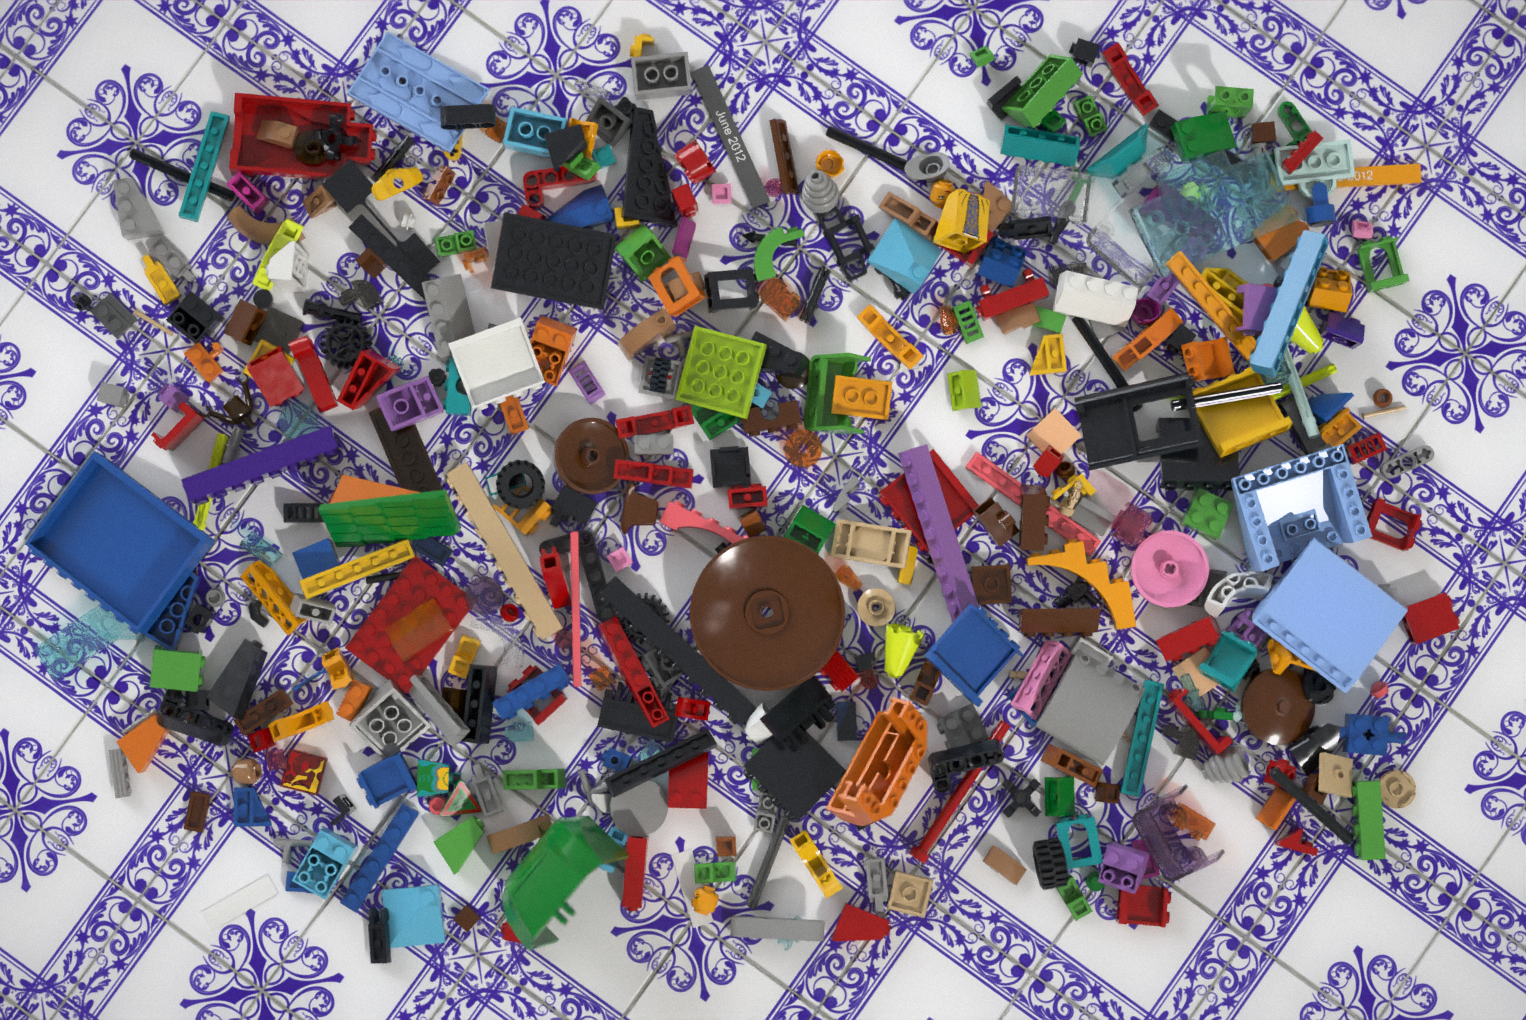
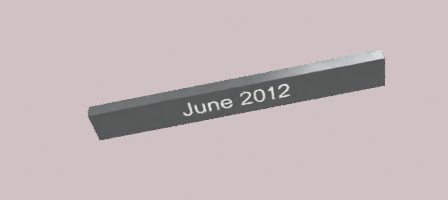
(730, 137)

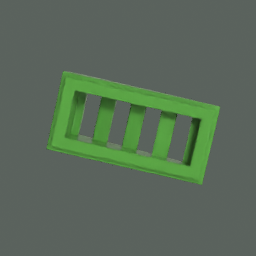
(967, 305)

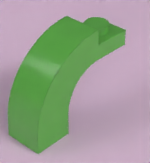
(764, 252)

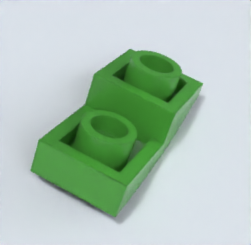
(1090, 116)
(455, 244)

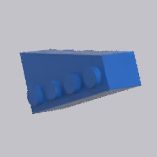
(171, 623)

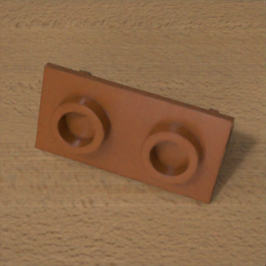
(443, 178)

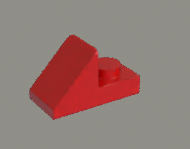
(692, 708)
(1292, 841)

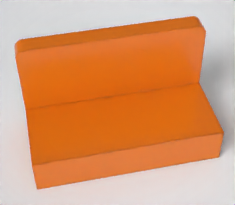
(1275, 808)

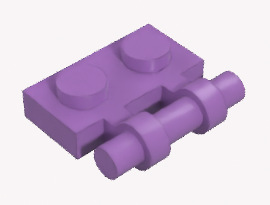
(1252, 632)

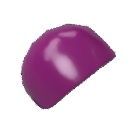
(1146, 311)

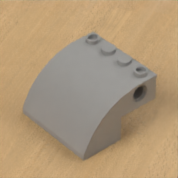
(1090, 707)

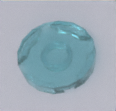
(297, 420)

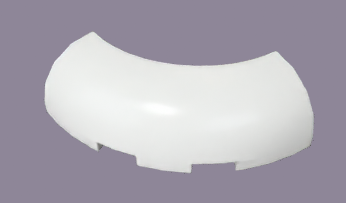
(1237, 585)

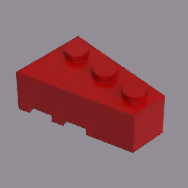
(366, 379)

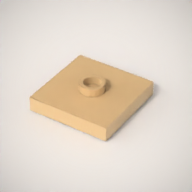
(1335, 775)
(909, 894)

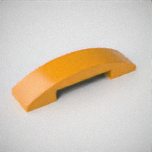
(889, 337)

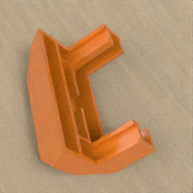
(881, 765)

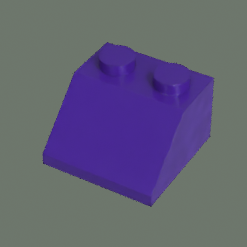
(1342, 330)

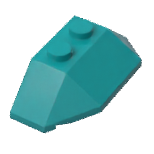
(1121, 156)

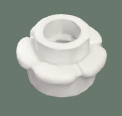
(408, 220)

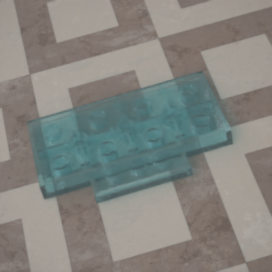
(1212, 208)

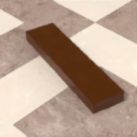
(784, 157)

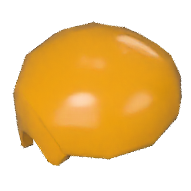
(830, 163)

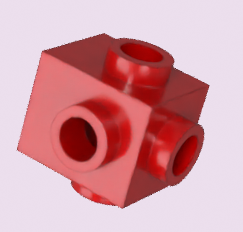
(1282, 765)

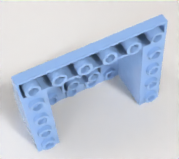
(1296, 501)
(1328, 615)

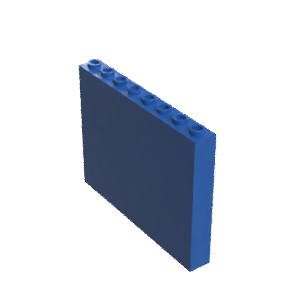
(119, 543)

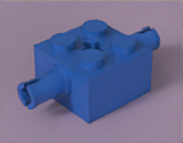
(1378, 736)

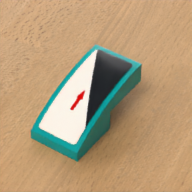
(515, 482)

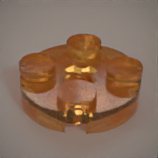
(805, 438)

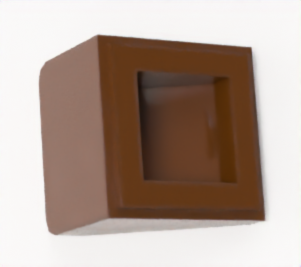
(1107, 792)

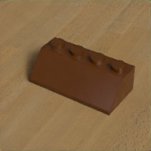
(1058, 621)

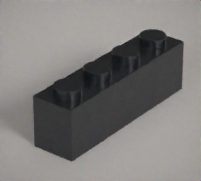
(479, 703)

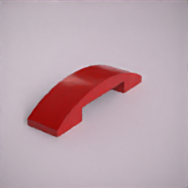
(1128, 79)
(654, 422)

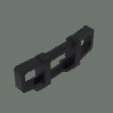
(841, 260)

